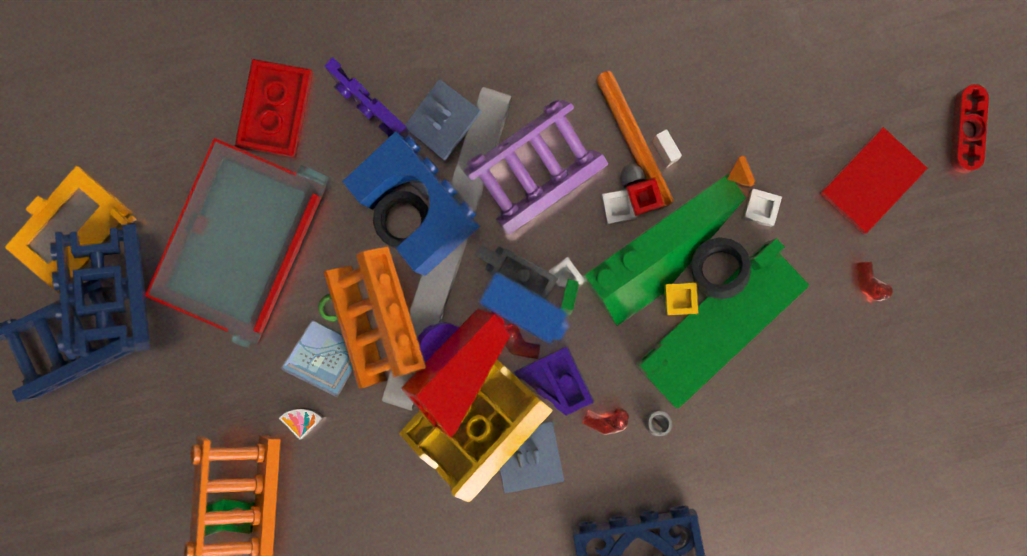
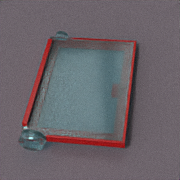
(236, 240)

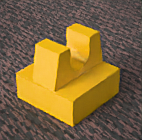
(680, 299)

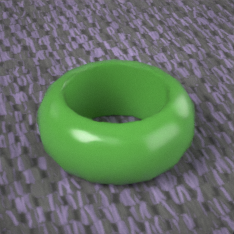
(324, 299)

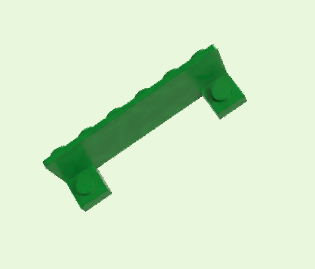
(722, 326)

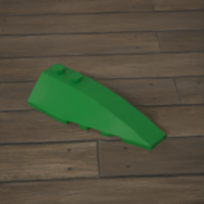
(662, 253)

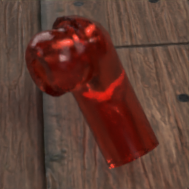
(870, 285)
(517, 346)
(607, 425)

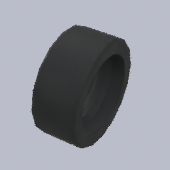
(388, 202)
(716, 246)

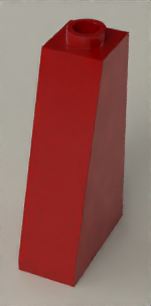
(457, 371)

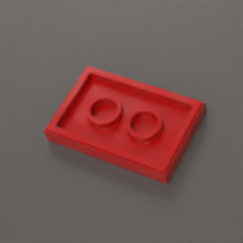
(273, 108)
(873, 180)

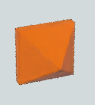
(741, 173)

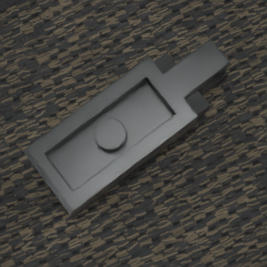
(518, 270)

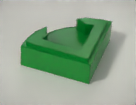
(569, 296)

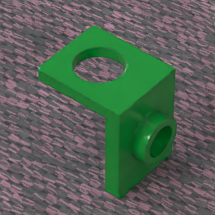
(228, 505)

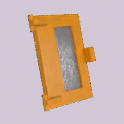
(74, 206)

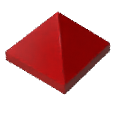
(645, 196)

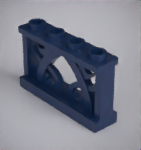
(639, 528)

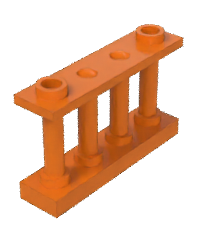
(390, 314)
(262, 485)

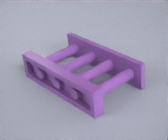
(562, 180)

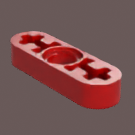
(980, 120)

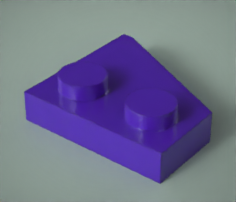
(558, 380)

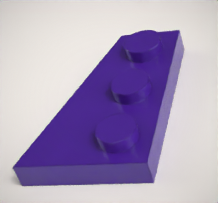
(367, 106)

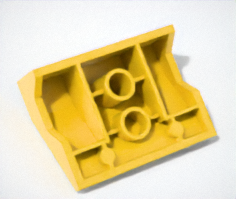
(488, 436)

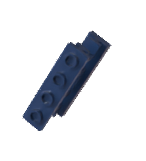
(126, 288)

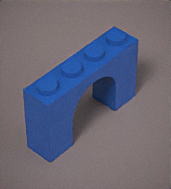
(447, 220)
(525, 309)

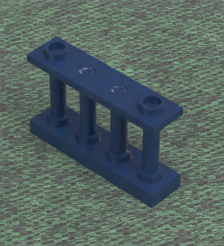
(61, 371)

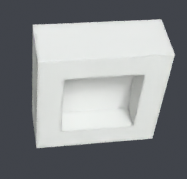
(666, 148)
(617, 207)
(762, 207)

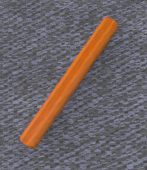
(632, 133)

